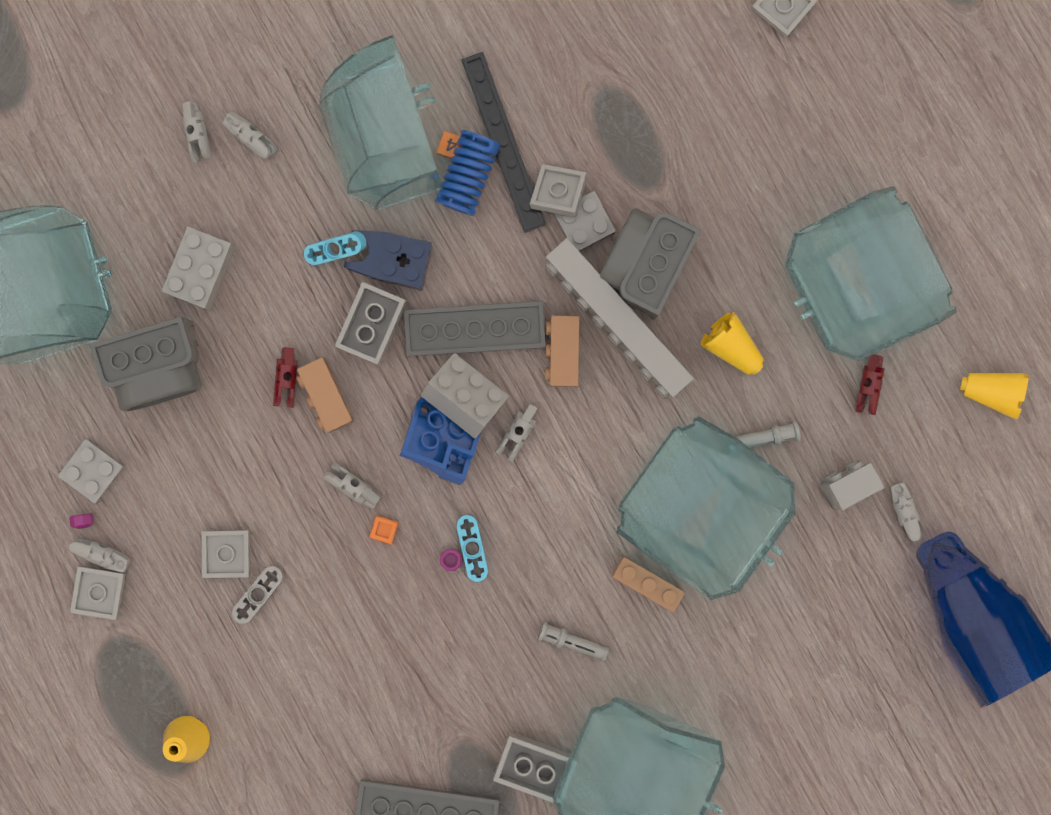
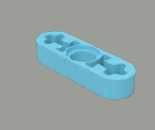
(341, 241)
(470, 566)

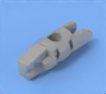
(195, 131)
(249, 135)
(521, 421)
(351, 486)
(906, 511)
(100, 554)

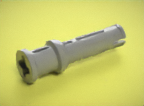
(775, 435)
(562, 638)

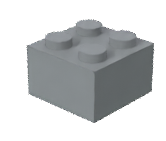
(852, 485)

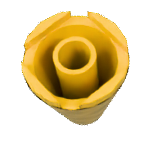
(733, 344)
(997, 391)
(185, 739)

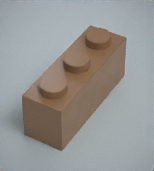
(563, 351)
(324, 395)
(648, 583)

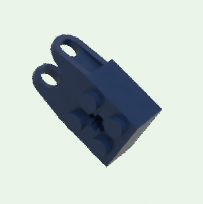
(384, 258)

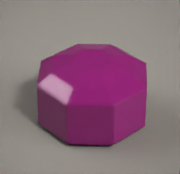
(81, 521)
(450, 559)

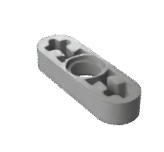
(252, 611)

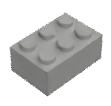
(198, 268)
(371, 323)
(464, 395)
(530, 766)

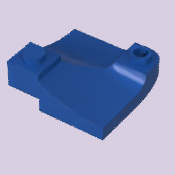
(438, 443)

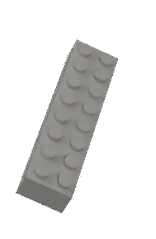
(617, 319)

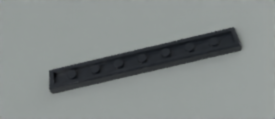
(500, 131)

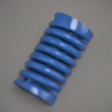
(456, 181)

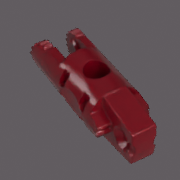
(289, 366)
(871, 373)

